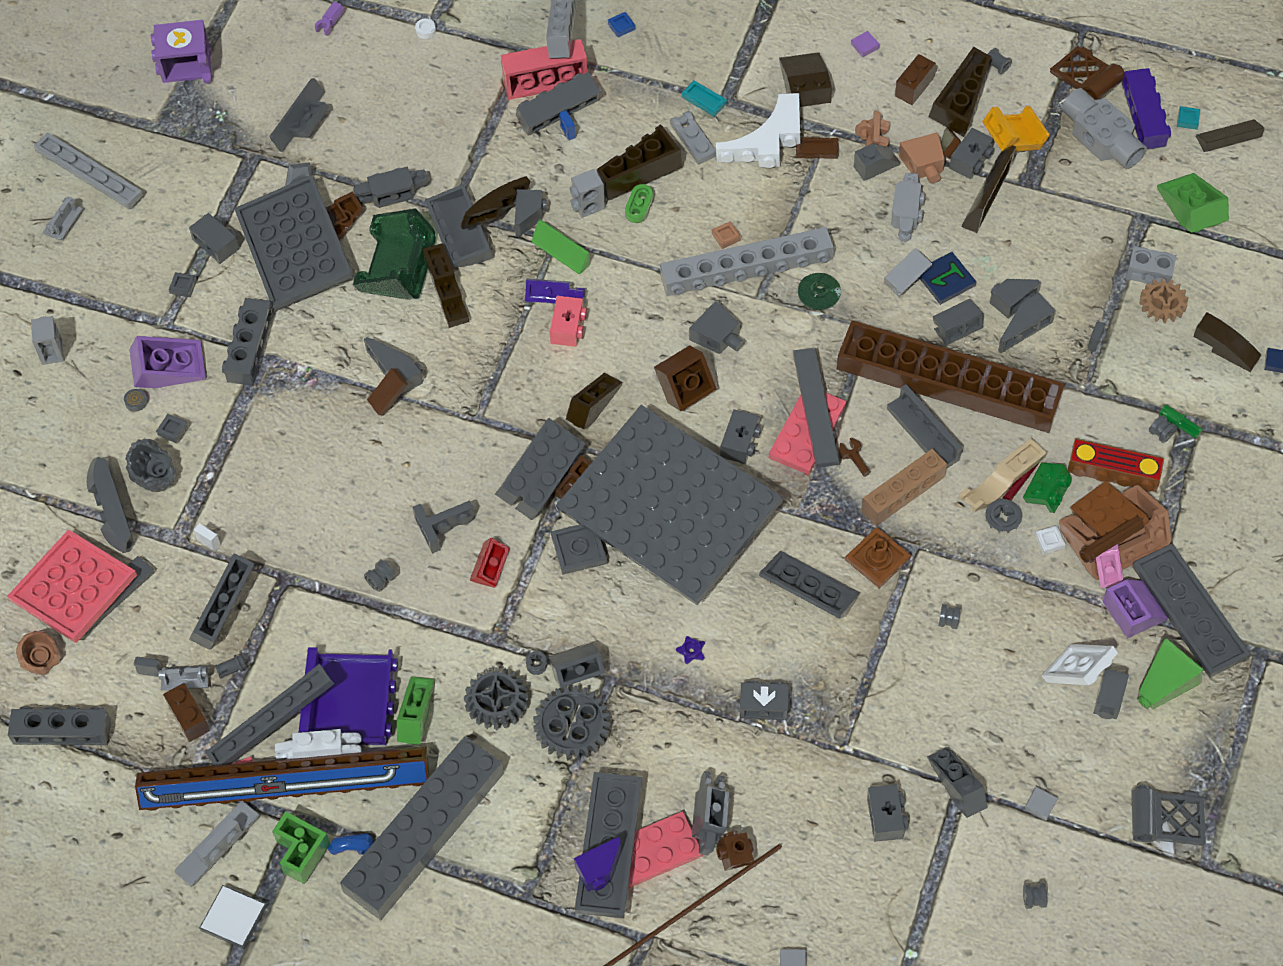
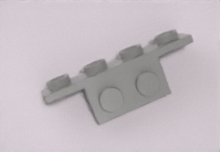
(216, 843)

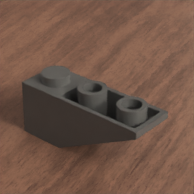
(959, 782)

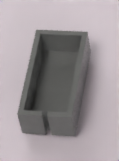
(540, 468)

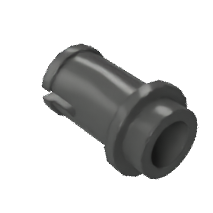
(230, 666)

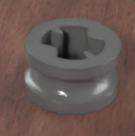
(534, 656)

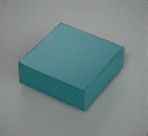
(1188, 117)

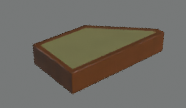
(949, 142)

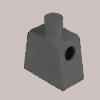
(716, 330)

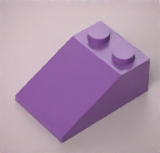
(165, 361)

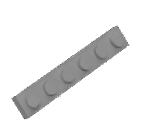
(88, 170)

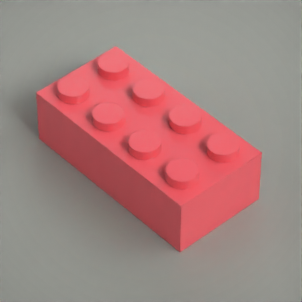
(533, 71)

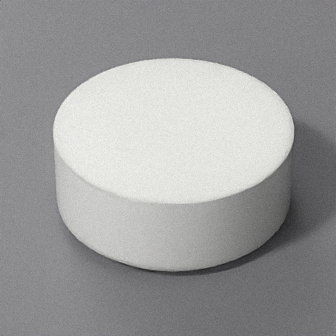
(425, 28)

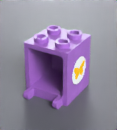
(181, 51)

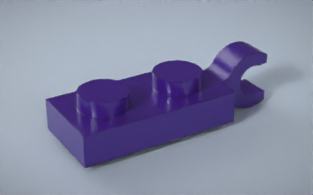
(548, 290)

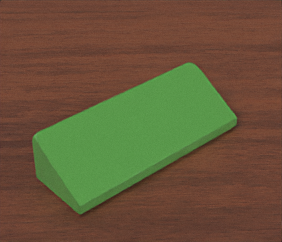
(560, 247)

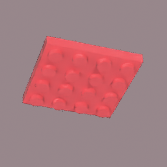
(72, 586)

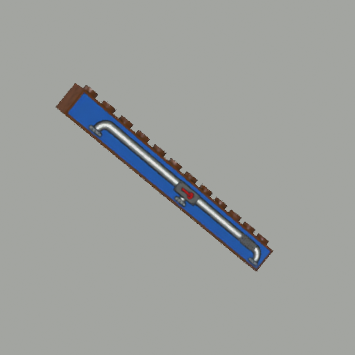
(282, 778)

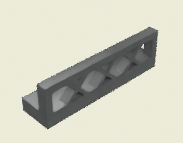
(924, 426)

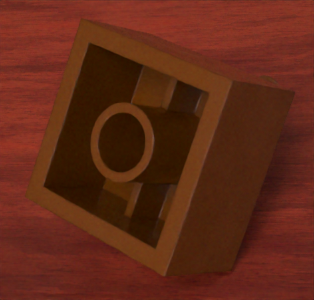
(685, 378)

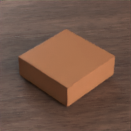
(726, 235)

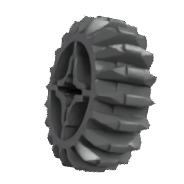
(477, 697)

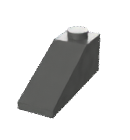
(1030, 317)
(390, 358)

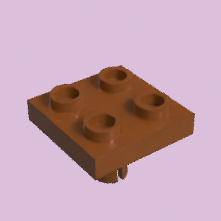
(877, 557)

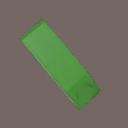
(414, 710)

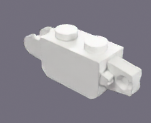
(318, 744)

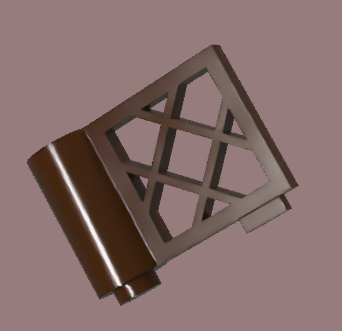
(1097, 82)

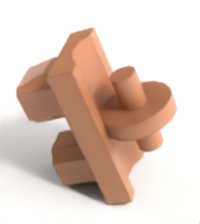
(871, 130)

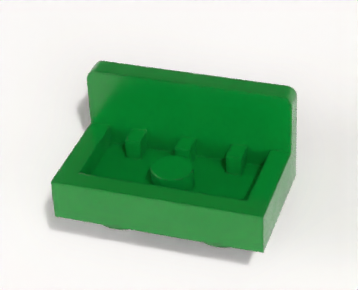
(1048, 486)

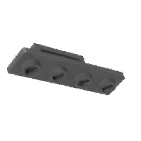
(301, 116)

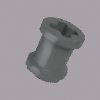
(999, 61)

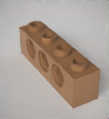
(904, 487)

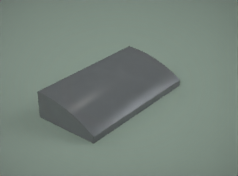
(462, 245)

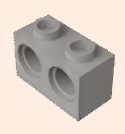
(587, 193)
(1151, 266)
(47, 340)

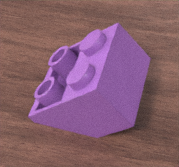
(1133, 607)

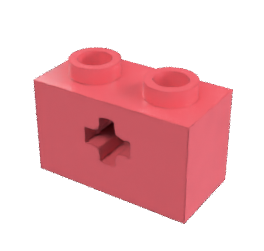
(567, 320)

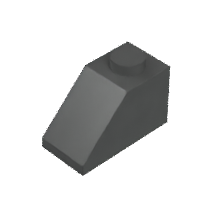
(874, 160)
(528, 210)
(1010, 294)
(1110, 694)

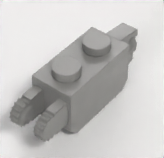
(906, 206)

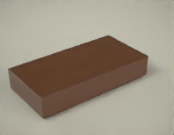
(817, 148)
(387, 391)

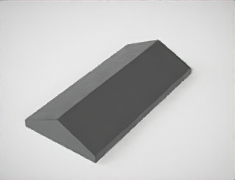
(810, 584)

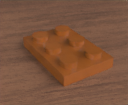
(1106, 510)

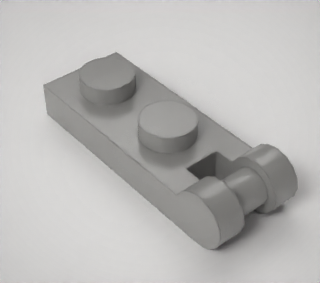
(693, 138)

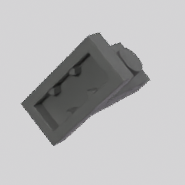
(442, 522)

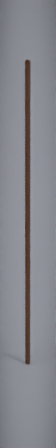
(694, 905)

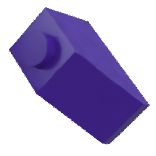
(598, 864)

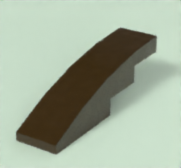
(491, 205)
(445, 285)

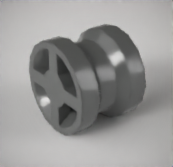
(1163, 429)
(949, 616)
(1035, 895)

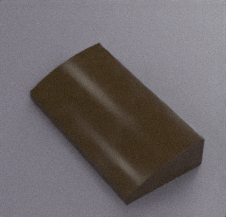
(989, 190)

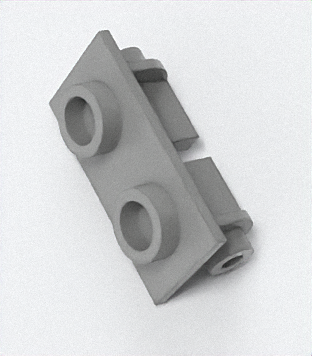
(63, 219)
(193, 677)

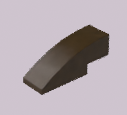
(1227, 342)

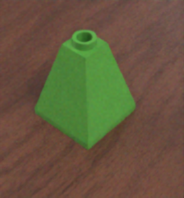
(1169, 676)

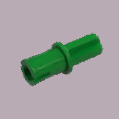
(1181, 421)

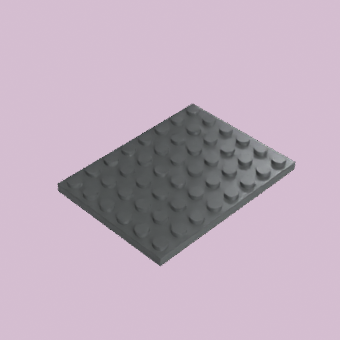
(669, 504)

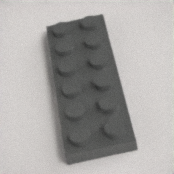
(1191, 610)
(610, 815)

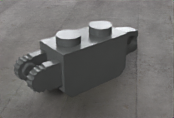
(390, 187)
(710, 812)

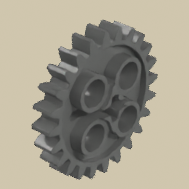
(551, 716)

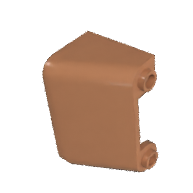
(1141, 544)

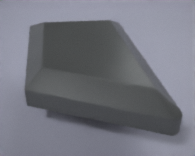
(297, 172)

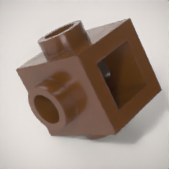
(735, 850)

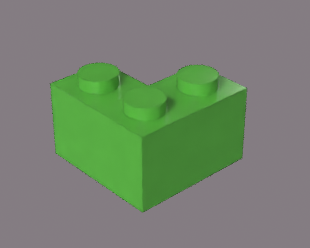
(304, 844)

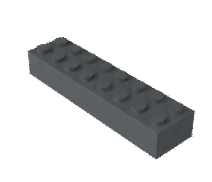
(422, 828)

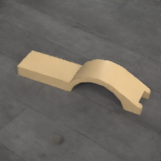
(1004, 476)

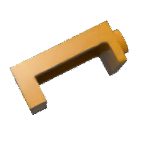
(1020, 129)

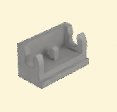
(907, 272)

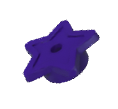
(691, 644)

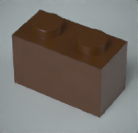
(915, 79)
(186, 712)

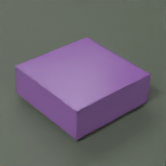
(865, 44)

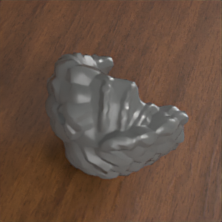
(149, 465)

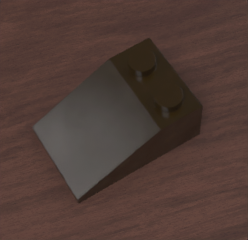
(808, 77)

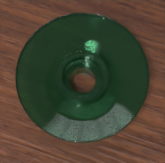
(816, 297)

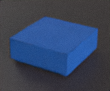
(621, 24)
(567, 125)

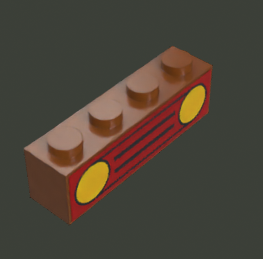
(1115, 465)

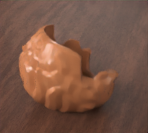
(37, 653)

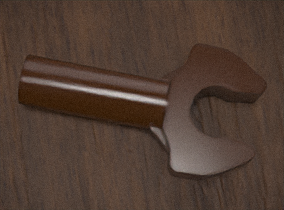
(854, 456)

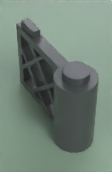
(1148, 814)

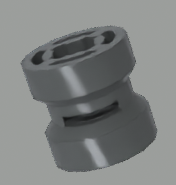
(377, 577)

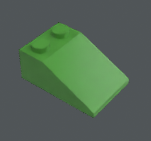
(1195, 202)

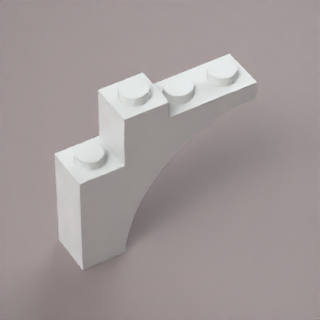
(764, 144)

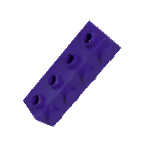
(1146, 108)

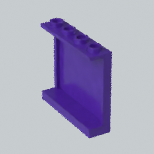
(358, 698)

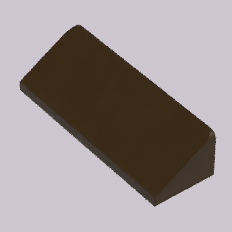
(1230, 135)

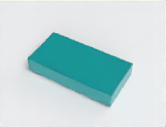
(704, 98)

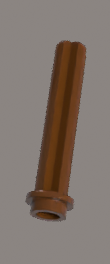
(1090, 552)

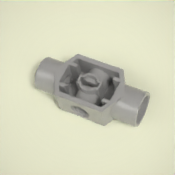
(1103, 129)

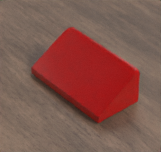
(490, 563)

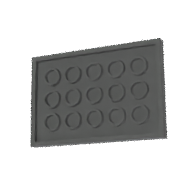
(293, 242)

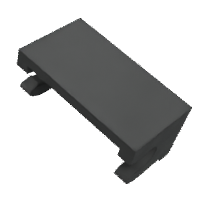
(958, 321)

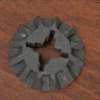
(1009, 509)

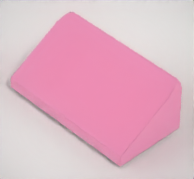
(1110, 567)

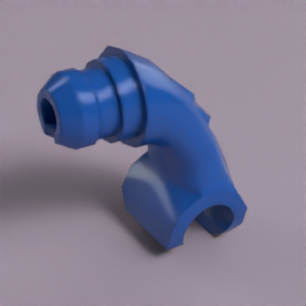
(358, 843)

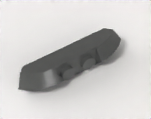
(102, 485)

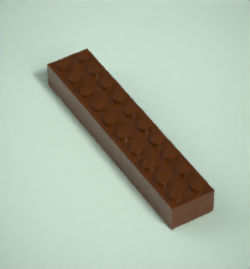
(950, 376)

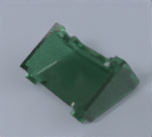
(398, 259)

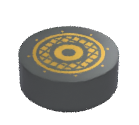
(135, 400)

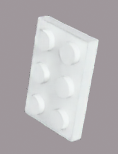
(1080, 664)

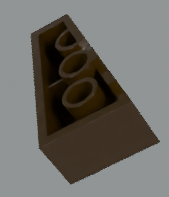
(958, 98)
(641, 163)

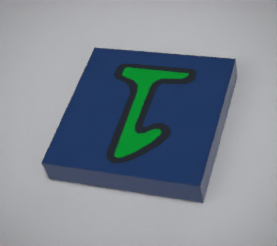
(947, 278)

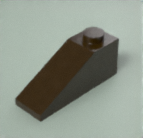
(592, 400)

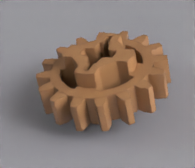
(1163, 300)

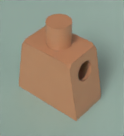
(923, 156)

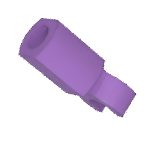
(330, 18)

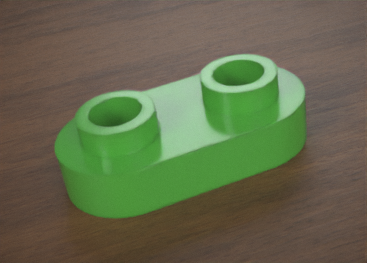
(638, 205)

